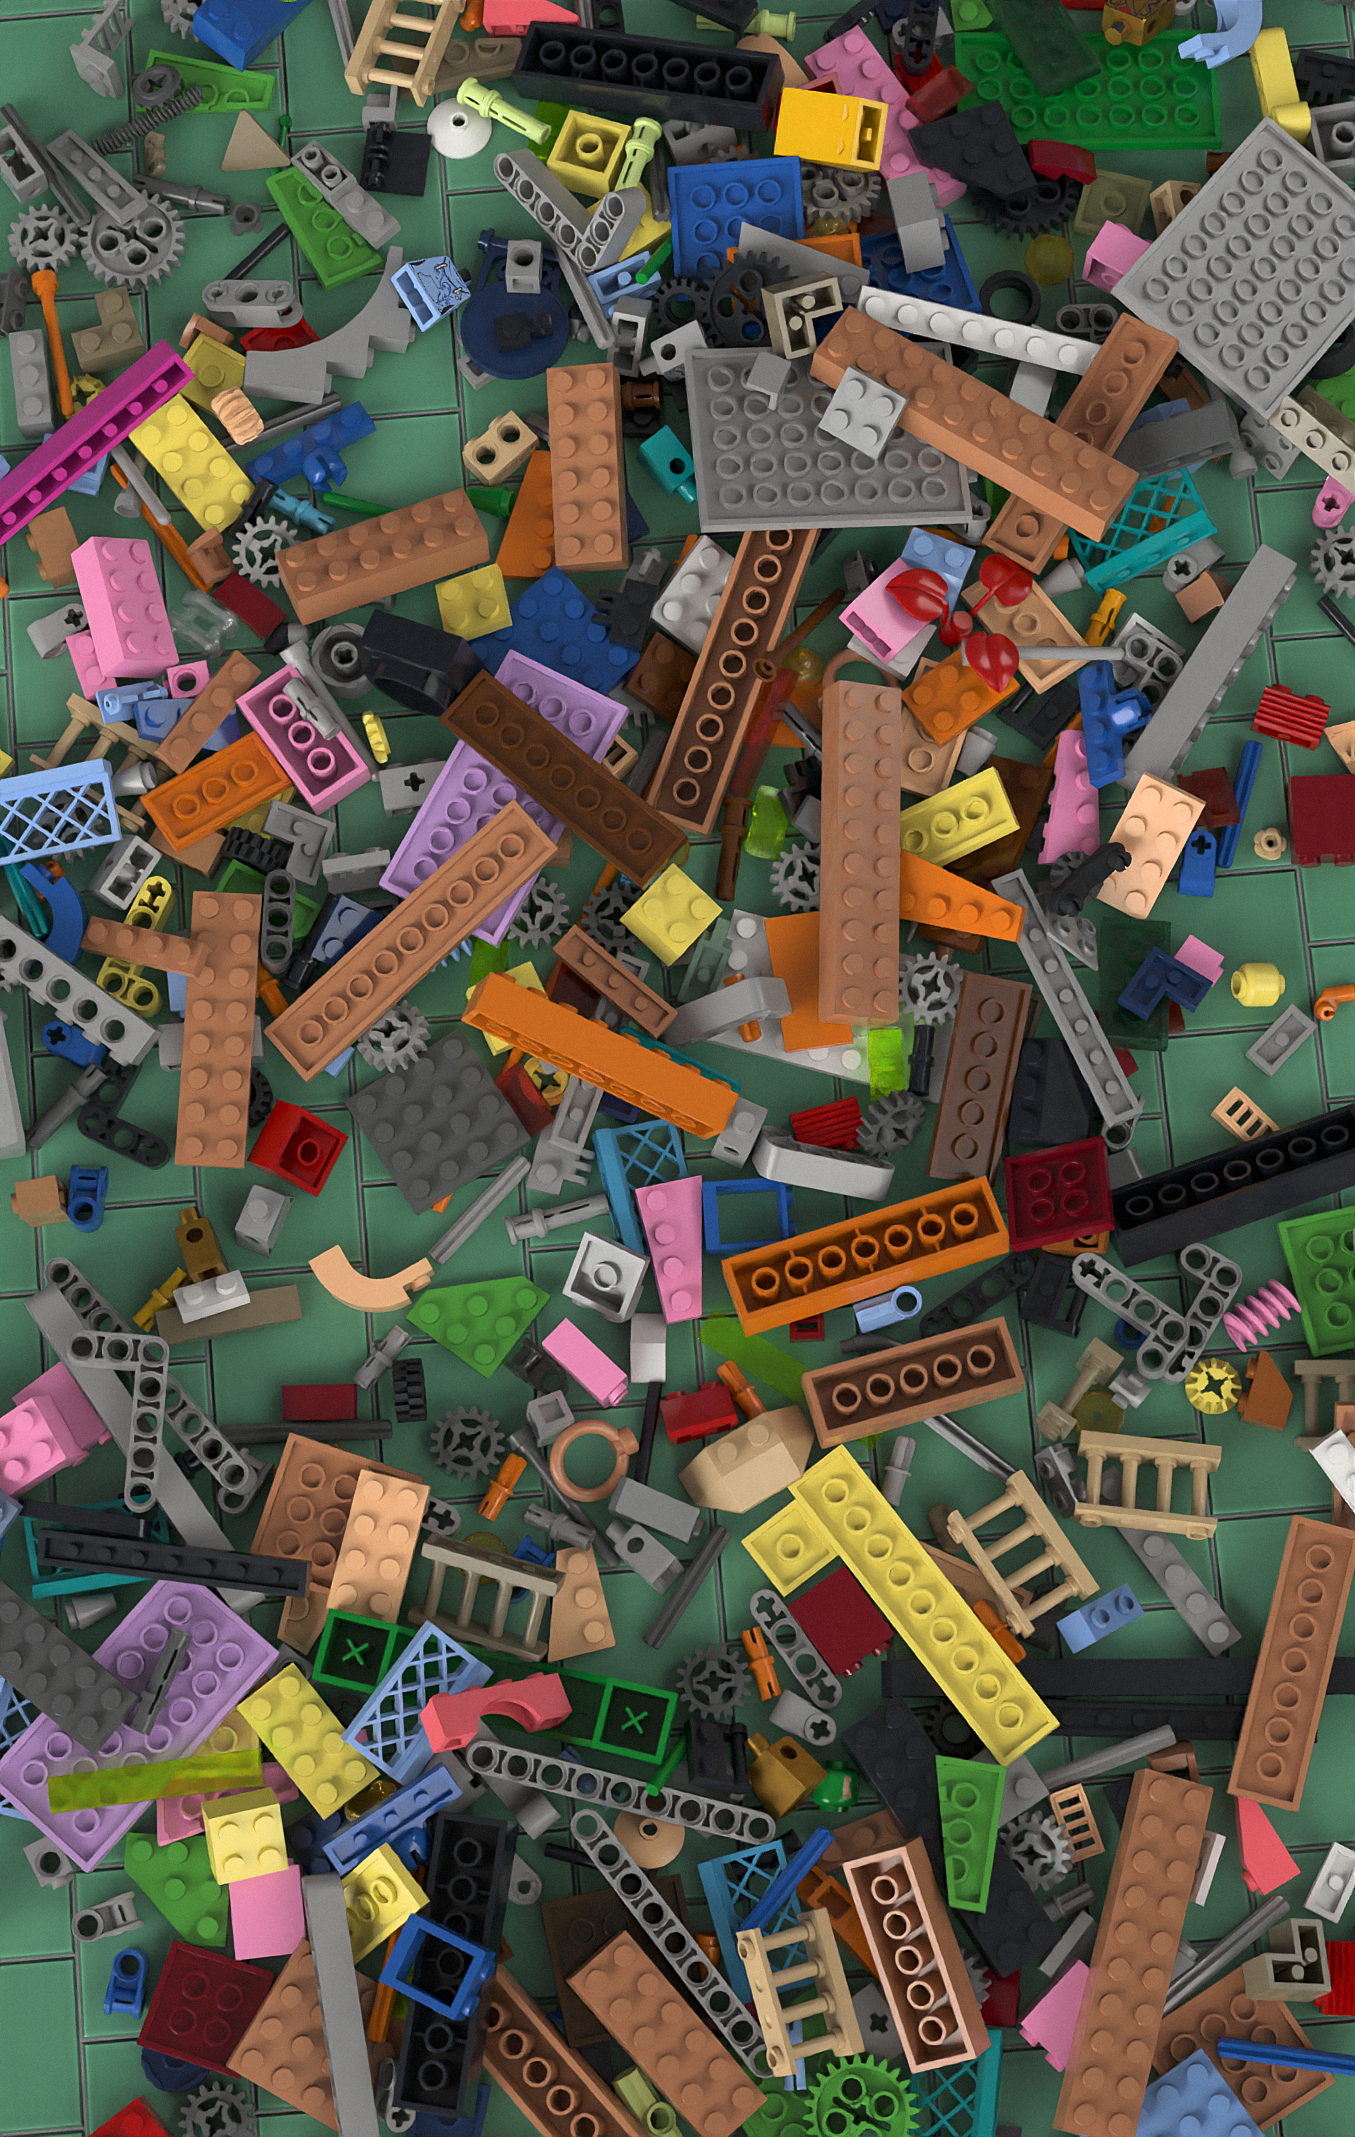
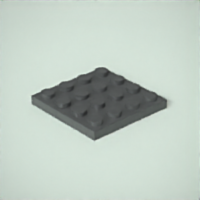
(438, 1122)

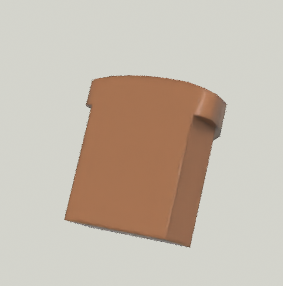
(200, 324)
(211, 557)
(1204, 596)
(1176, 1757)

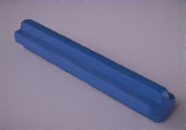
(1242, 791)
(788, 1880)
(1286, 2056)

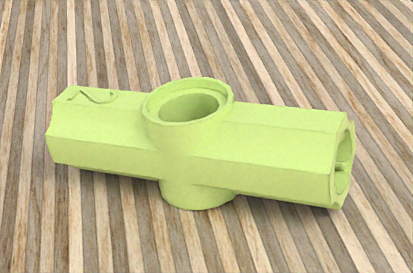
(642, 2100)

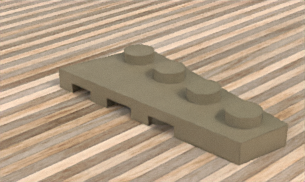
(483, 60)

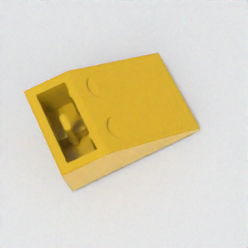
(831, 129)

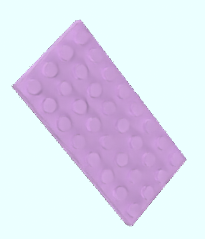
(474, 791)
(212, 1679)

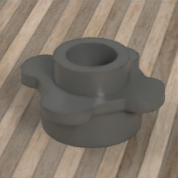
(243, 210)

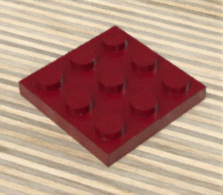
(1058, 1194)
(203, 2006)

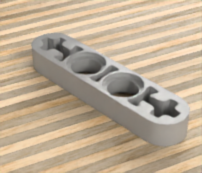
(792, 1651)

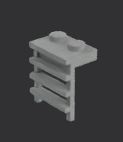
(96, 66)
(359, 875)

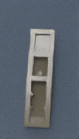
(265, 1308)

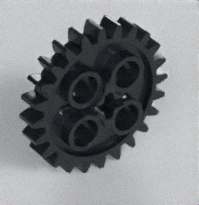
(1036, 213)
(732, 328)

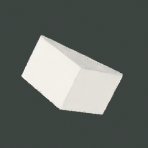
(648, 1348)

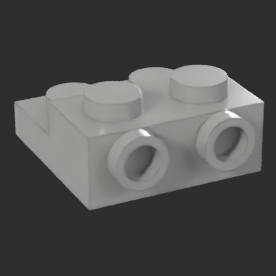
(606, 1277)

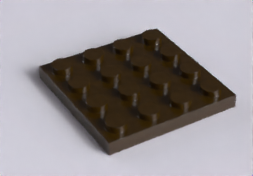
(585, 1922)

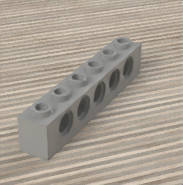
(138, 1033)

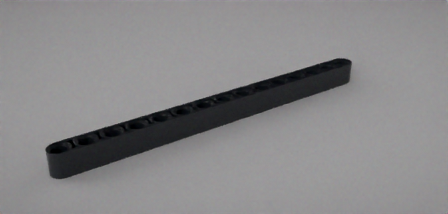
(1116, 1677)

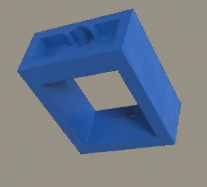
(742, 1186)
(406, 1951)

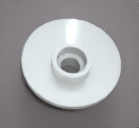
(458, 141)

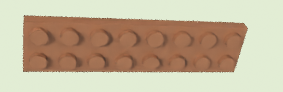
(1099, 415)
(219, 1032)
(1294, 1664)

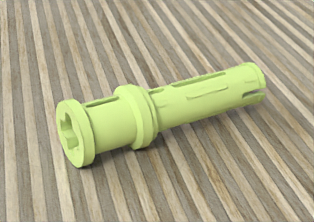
(773, 24)
(492, 105)
(638, 151)

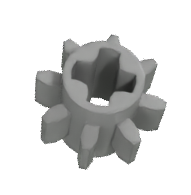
(1129, 1388)

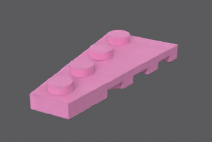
(1073, 803)
(673, 1237)
(184, 1816)

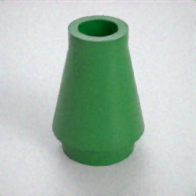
(493, 500)

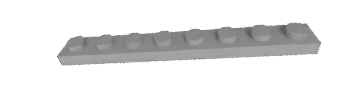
(1069, 1005)

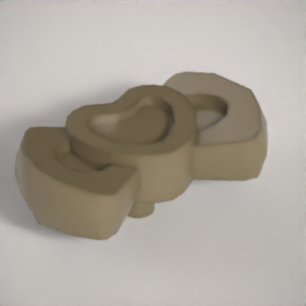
(154, 154)
(938, 1517)

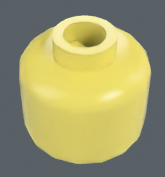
(1257, 984)

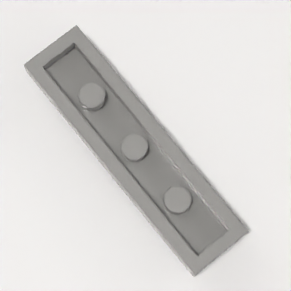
(96, 177)

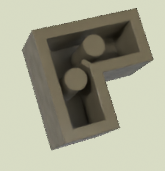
(791, 309)
(116, 341)
(1294, 1968)

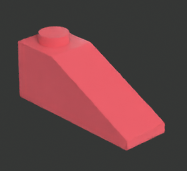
(513, 17)
(1260, 1849)

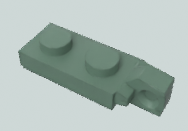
(706, 963)

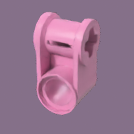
(1335, 497)

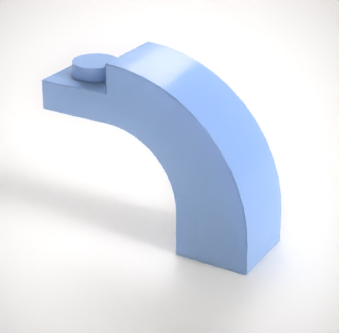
(1235, 33)

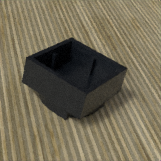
(417, 663)

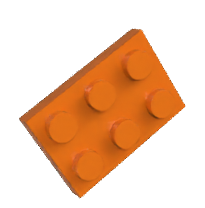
(952, 699)

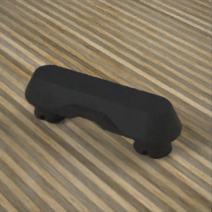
(1070, 894)

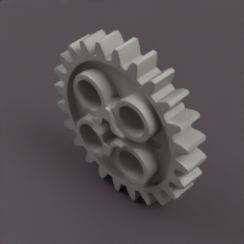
(838, 193)
(117, 263)

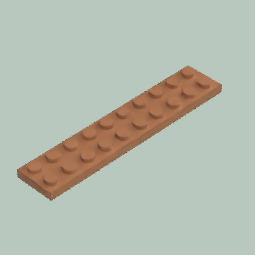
(411, 940)

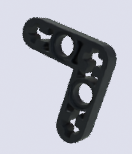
(108, 1113)

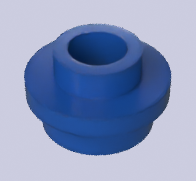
(1123, 1340)

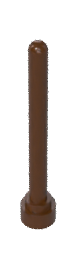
(770, 663)

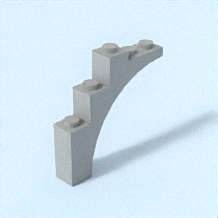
(307, 371)

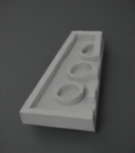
(802, 259)

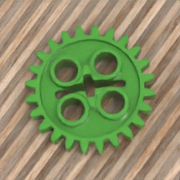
(875, 2082)

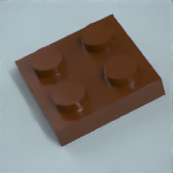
(661, 677)

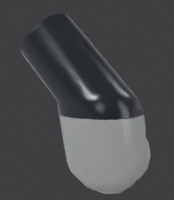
(577, 329)
(286, 635)

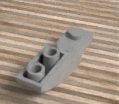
(345, 195)

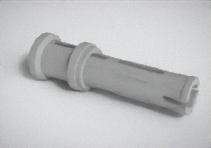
(540, 1222)

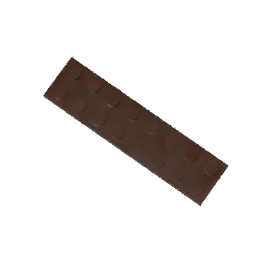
(563, 779)

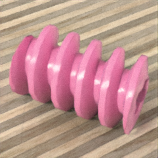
(1259, 1313)

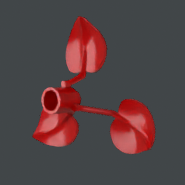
(992, 656)

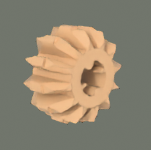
(237, 415)

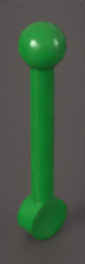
(285, 123)

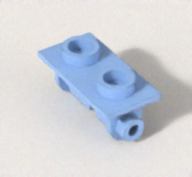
(118, 702)

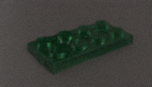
(1045, 42)
(1122, 952)

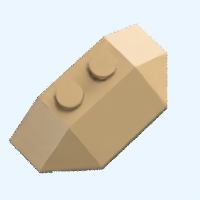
(751, 1462)

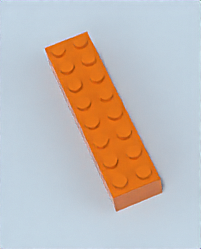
(599, 1055)
(865, 1256)

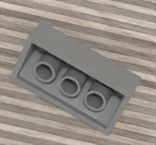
(11, 1129)

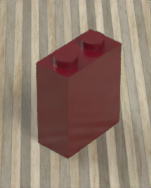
(1321, 819)
(841, 1623)

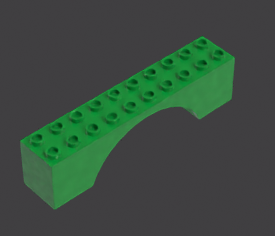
(605, 1713)

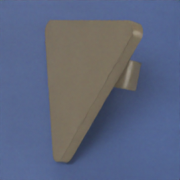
(252, 147)

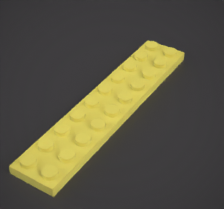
(923, 1606)

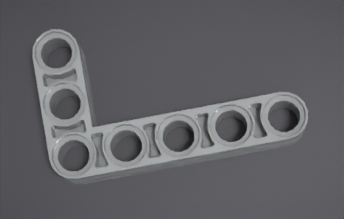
(587, 239)
(141, 1405)

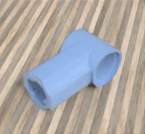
(884, 1310)

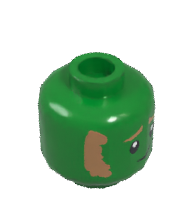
(838, 1789)

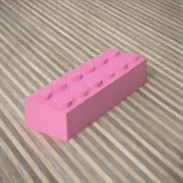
(867, 76)

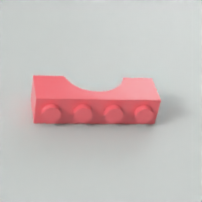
(533, 1702)

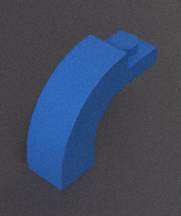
(68, 910)

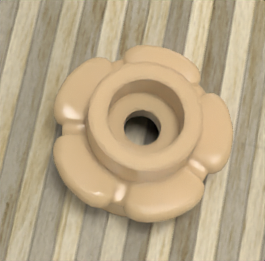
(1269, 852)

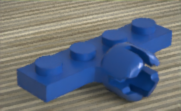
(315, 451)
(1107, 720)
(395, 1821)

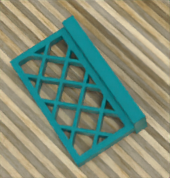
(1154, 549)
(84, 1580)
(985, 2096)

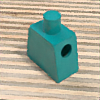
(666, 453)

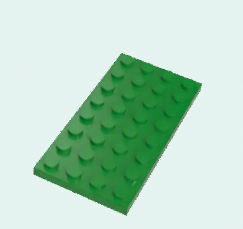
(1137, 102)

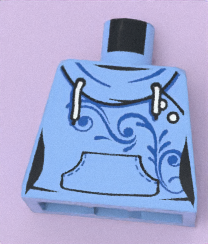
(432, 289)

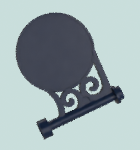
(492, 301)

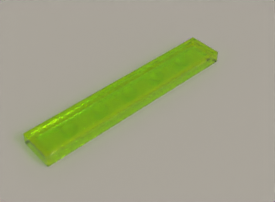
(762, 1361)
(156, 1781)

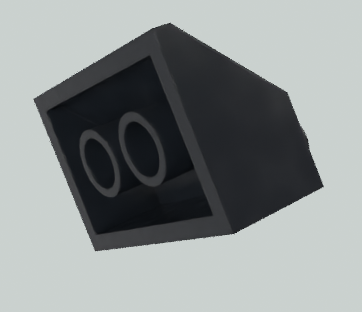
(1049, 1096)

